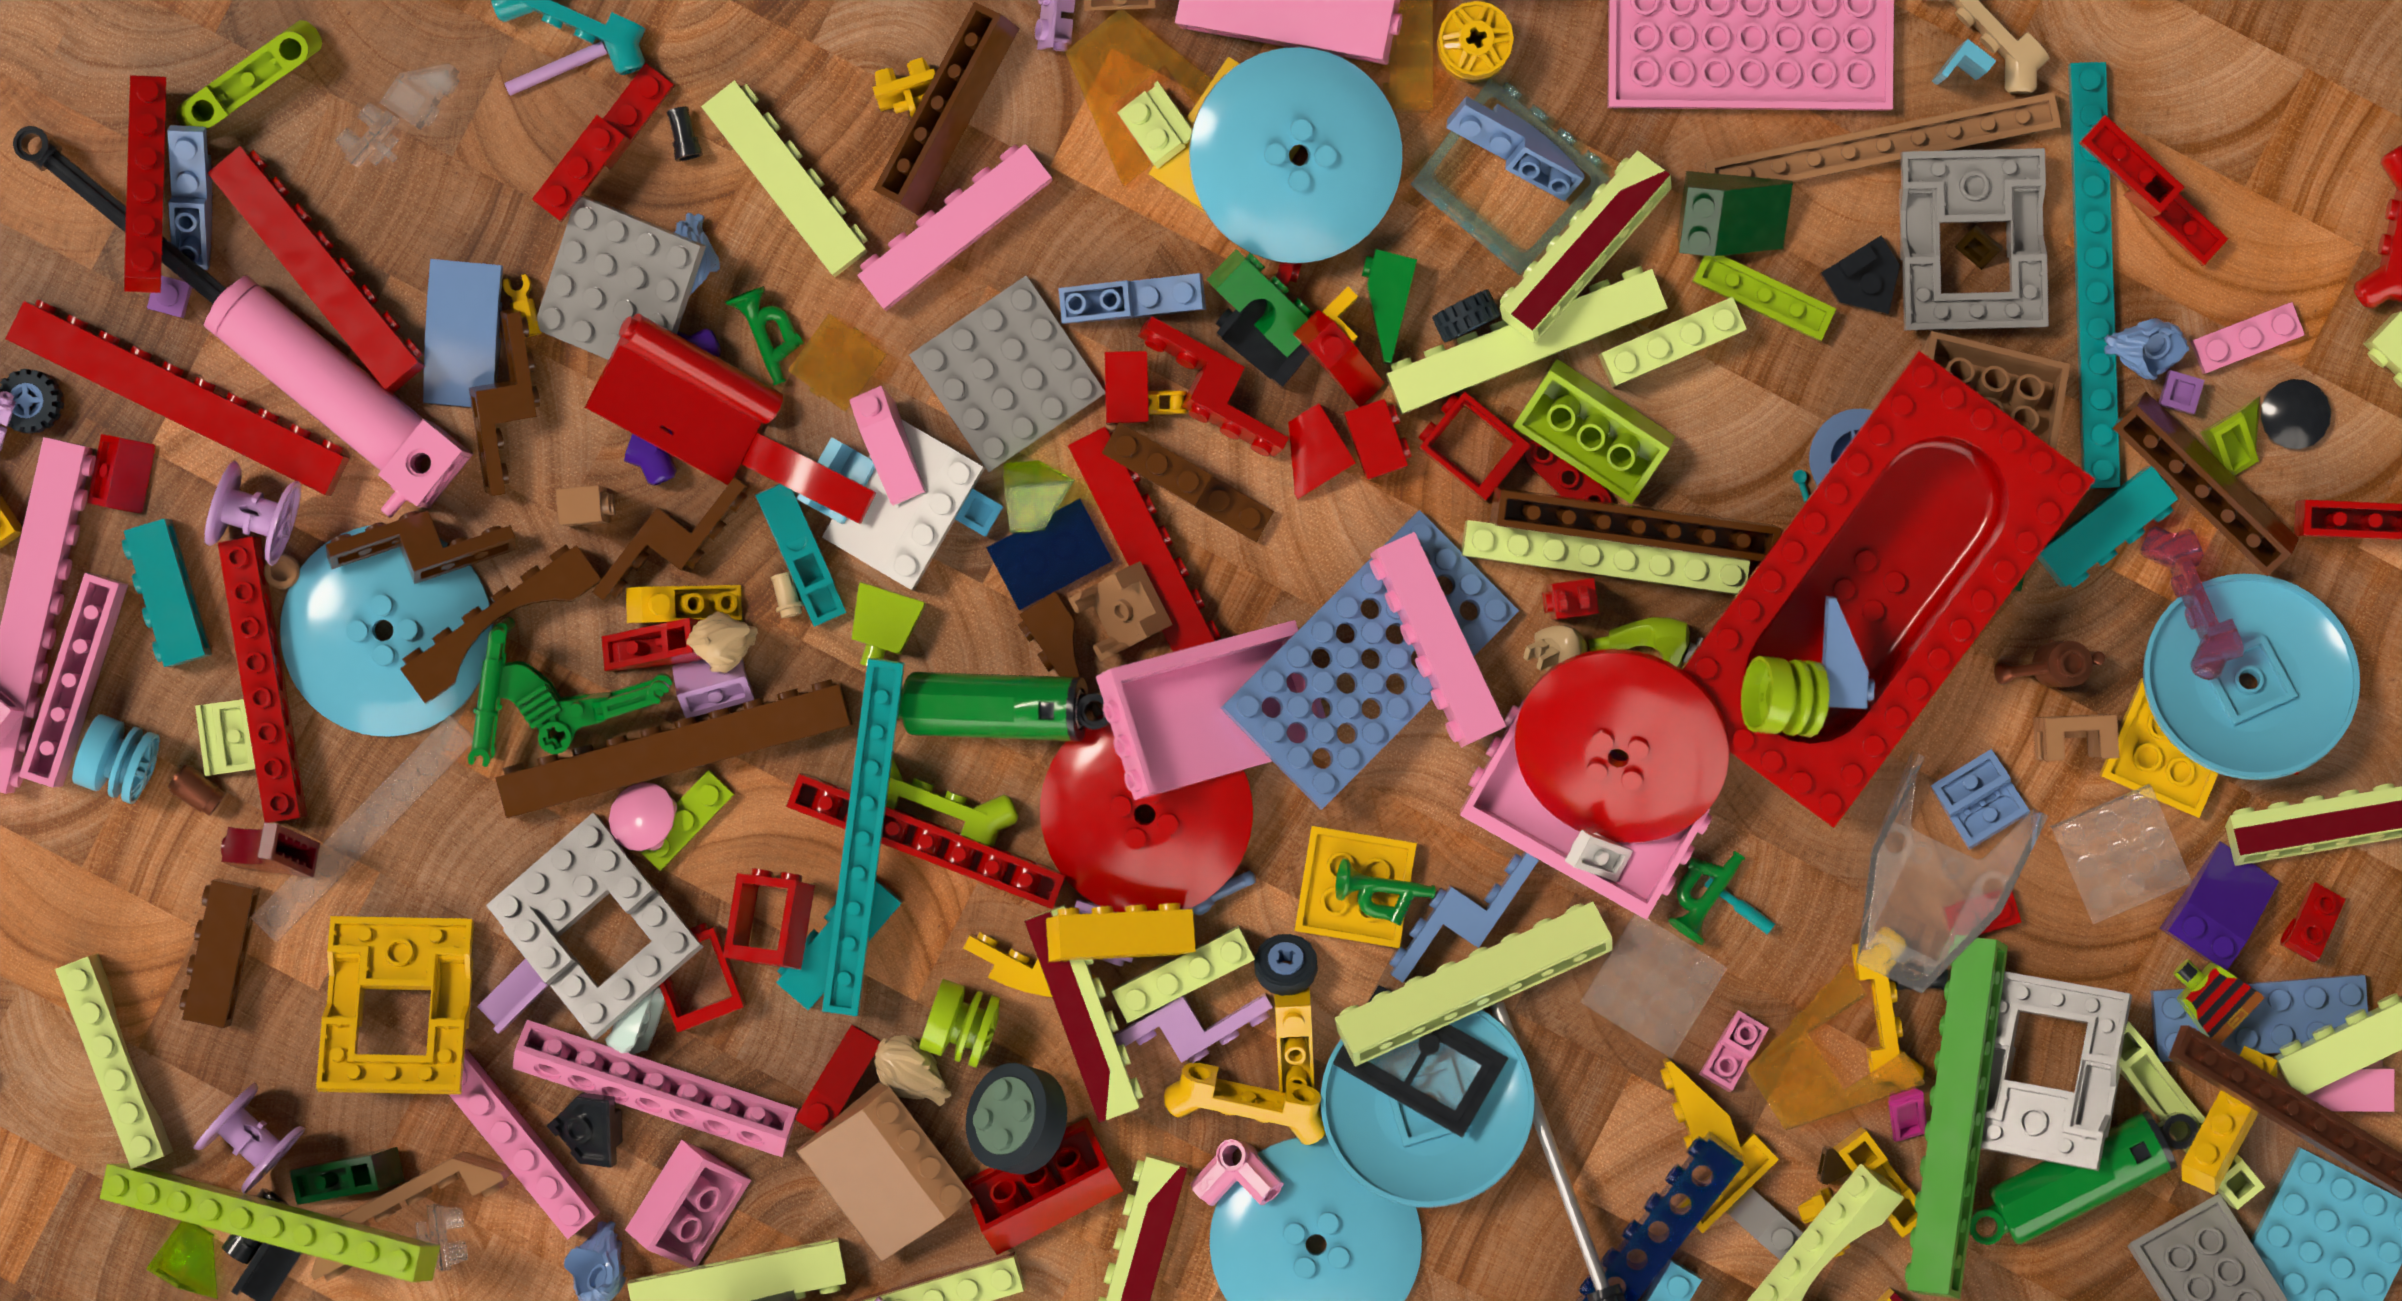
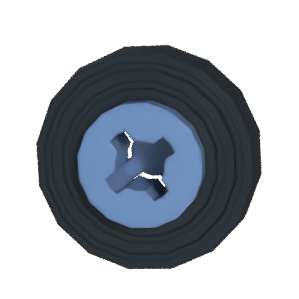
(1284, 977)

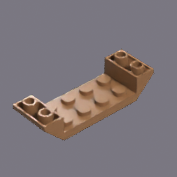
(477, 1172)

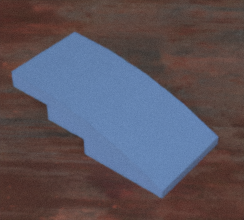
(461, 330)

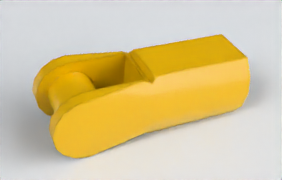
(1176, 402)

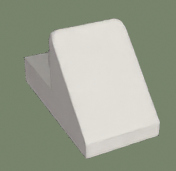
(1598, 855)

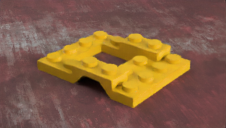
(396, 956)

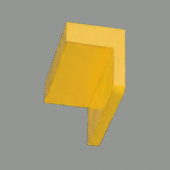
(1339, 307)

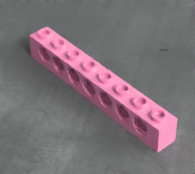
(654, 1088)

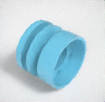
(109, 756)

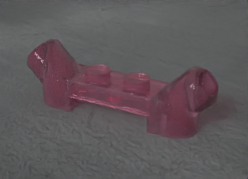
(2181, 554)

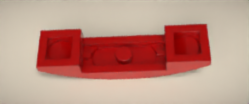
(808, 478)

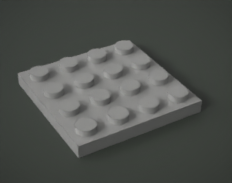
(613, 270)
(1007, 373)

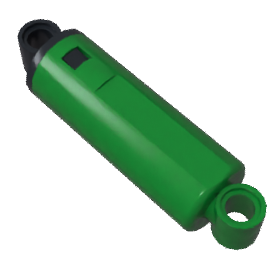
(998, 706)
(2059, 1192)

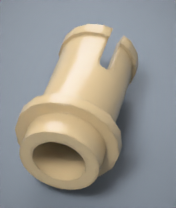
(786, 595)

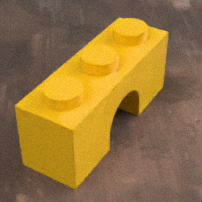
(1862, 1149)

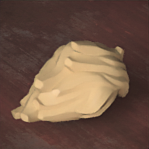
(721, 641)
(909, 1070)

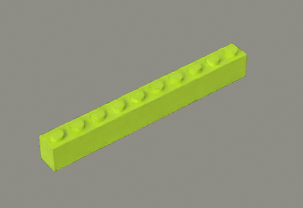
(270, 1222)

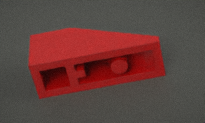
(1339, 357)
(649, 646)
(838, 1079)

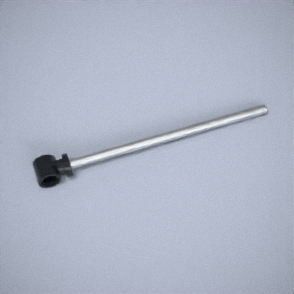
(1603, 1290)

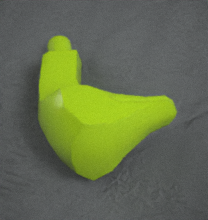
(1664, 634)

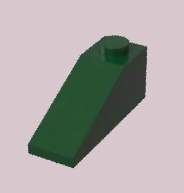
(347, 1176)

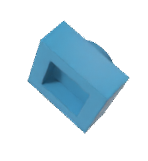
(979, 512)

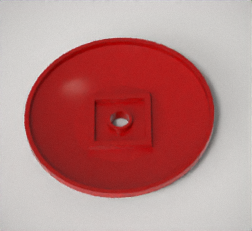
(1628, 704)
(1124, 862)

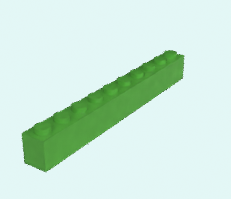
(1956, 1120)

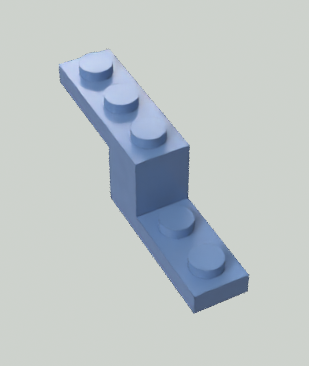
(1462, 915)

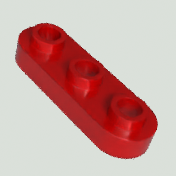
(1552, 470)

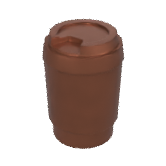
(196, 790)

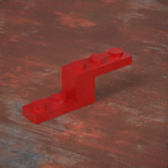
(603, 142)
(2153, 190)
(1212, 387)

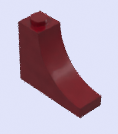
(270, 850)

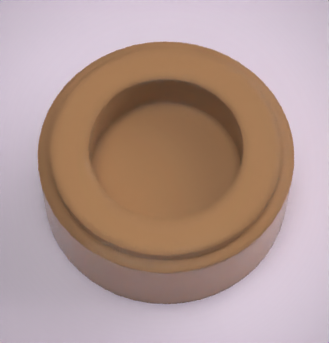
(283, 573)

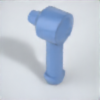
(1230, 887)

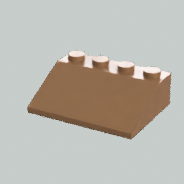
(2016, 382)
(884, 1172)

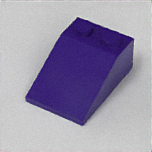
(2220, 907)

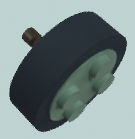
(1016, 1118)

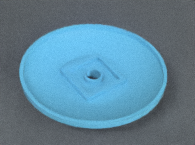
(1245, 165)
(350, 671)
(2302, 673)
(1416, 1159)
(1263, 1250)

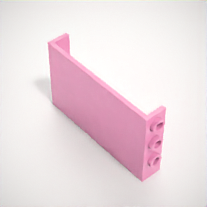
(1340, 27)
(1172, 717)
(1511, 811)

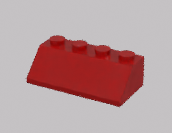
(1024, 1205)

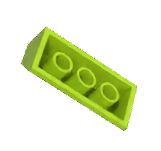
(1594, 431)

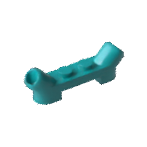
(618, 34)

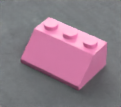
(687, 1205)

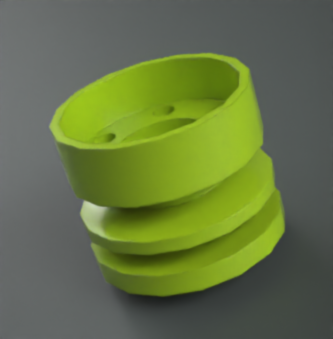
(1785, 696)
(960, 1023)

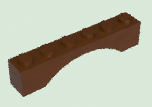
(561, 580)
(1053, 630)

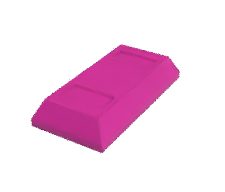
(1907, 1114)

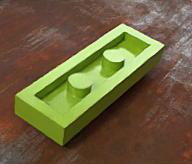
(692, 814)

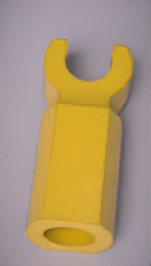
(523, 304)

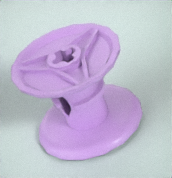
(252, 513)
(249, 1137)

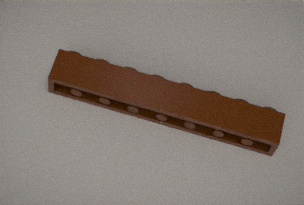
(1632, 524)

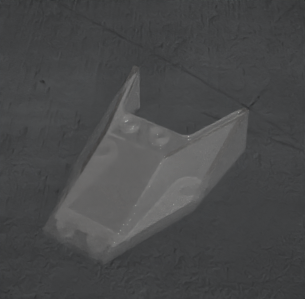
(1929, 898)

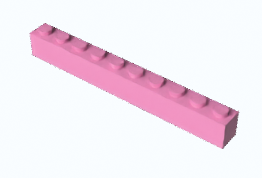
(36, 588)

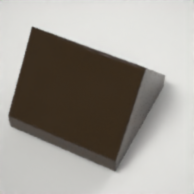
(1978, 246)
(1831, 1166)

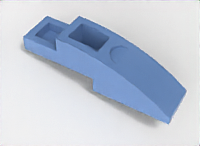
(1523, 147)
(190, 192)
(1132, 299)

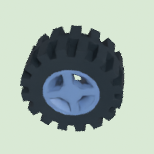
(1466, 315)
(45, 396)

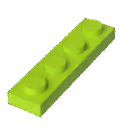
(1764, 295)

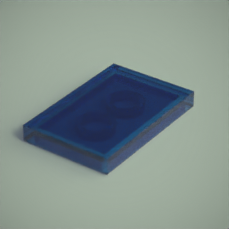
(1052, 558)

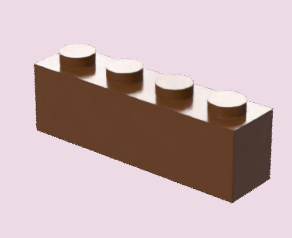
(219, 953)

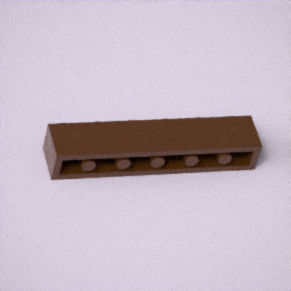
(946, 108)
(2206, 483)

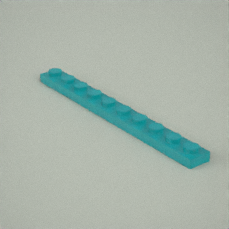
(863, 836)

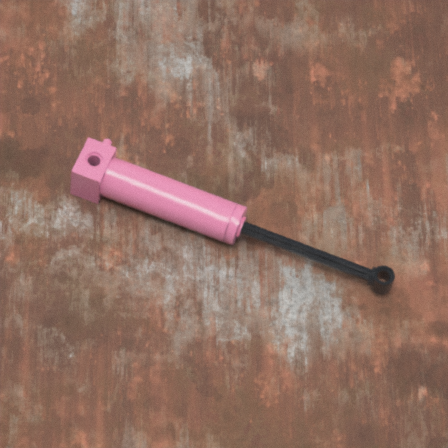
(294, 358)

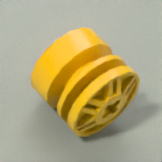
(1466, 60)

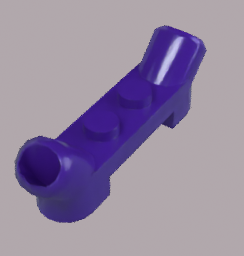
(654, 462)

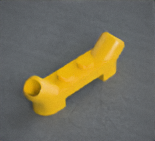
(1888, 1026)
(1202, 1089)

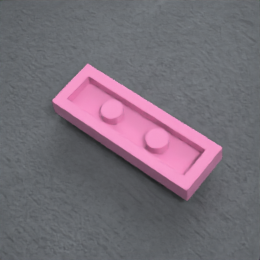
(2247, 338)

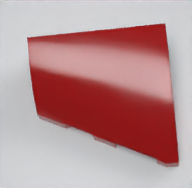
(1315, 450)

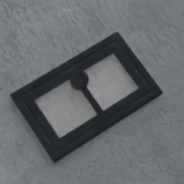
(1435, 1075)

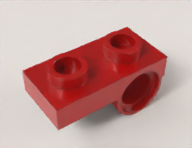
(2313, 923)

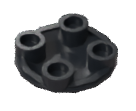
(2295, 414)

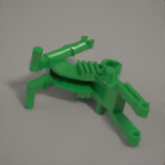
(542, 703)

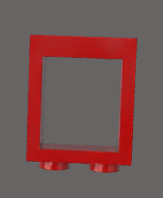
(1503, 466)
(793, 926)
(713, 1010)

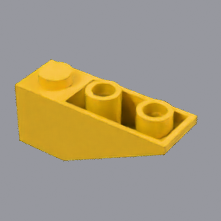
(681, 602)
(1294, 1039)
(1697, 1108)

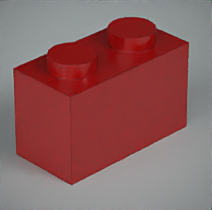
(1376, 438)

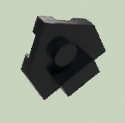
(1865, 277)
(590, 1129)

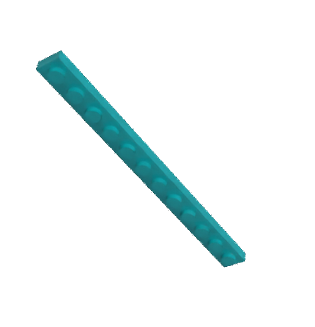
(2093, 279)

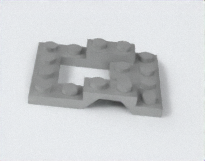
(1973, 188)
(560, 892)
(2051, 1121)

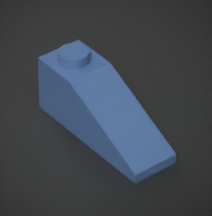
(1843, 662)

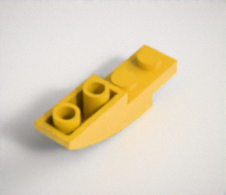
(1009, 968)

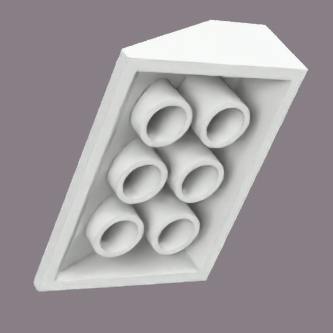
(907, 535)

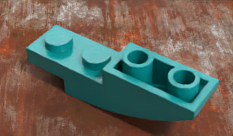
(800, 554)

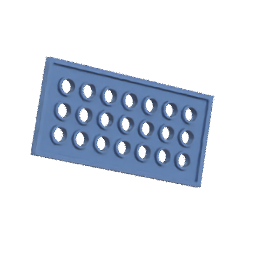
(1345, 658)

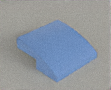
(1980, 799)

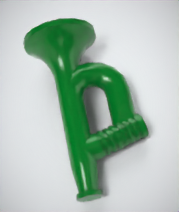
(748, 305)
(1351, 880)
(1692, 922)

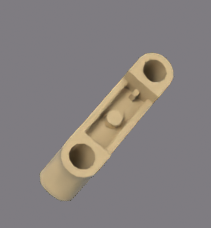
(2021, 56)

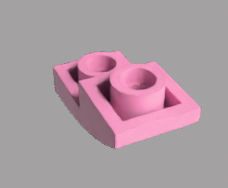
(1733, 1051)

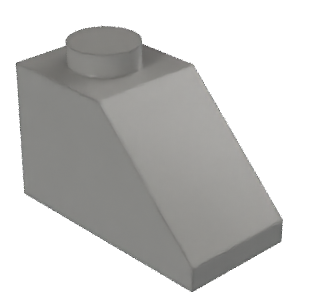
(1764, 1223)

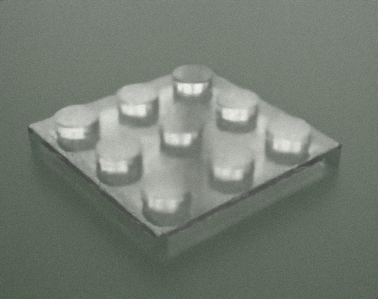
(2121, 854)
(1653, 985)

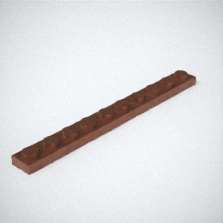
(2288, 1108)

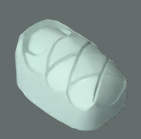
(637, 1028)

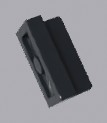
(266, 1272)

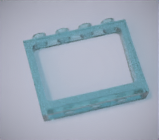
(1473, 221)

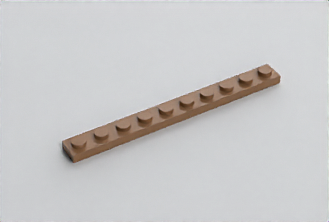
(1886, 143)

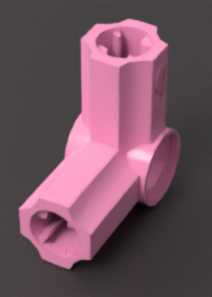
(1249, 1172)

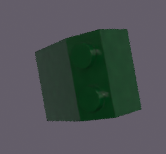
(1732, 214)

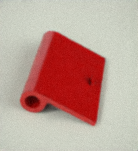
(674, 384)

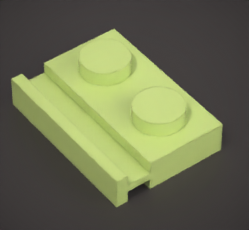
(1157, 124)
(224, 737)

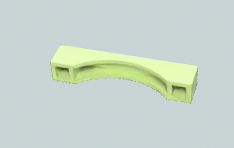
(96, 1020)
(2164, 1096)
(1854, 1210)

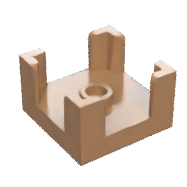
(1125, 607)
(2100, 728)

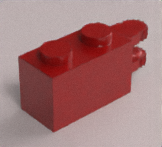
(1570, 599)

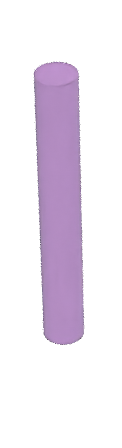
(556, 68)

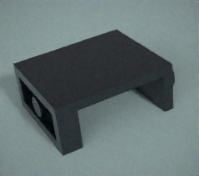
(1242, 335)

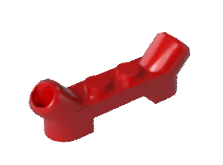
(2387, 279)

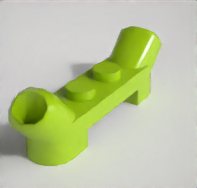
(250, 76)
(981, 822)

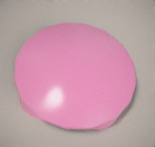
(642, 816)

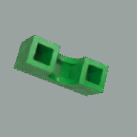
(1241, 282)

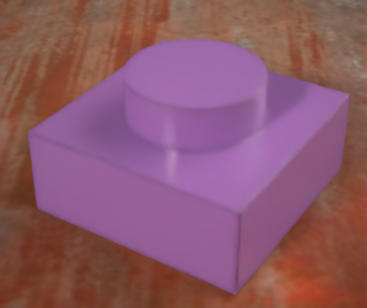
(172, 299)
(2181, 392)

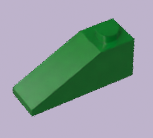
(1388, 292)

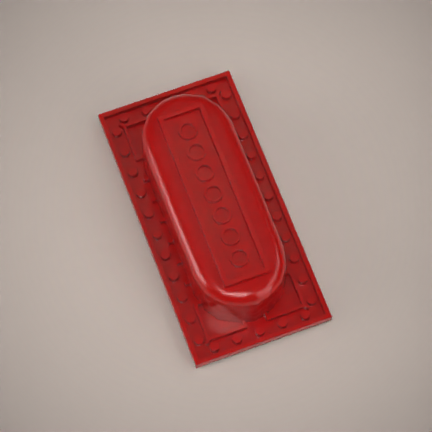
(1919, 552)

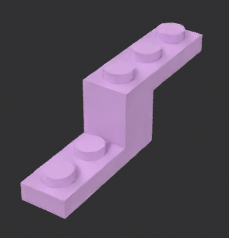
(1185, 1030)

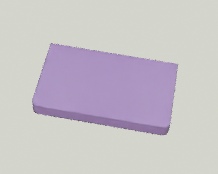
(706, 691)
(512, 996)

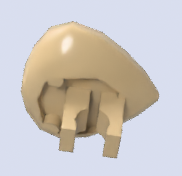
(1554, 646)

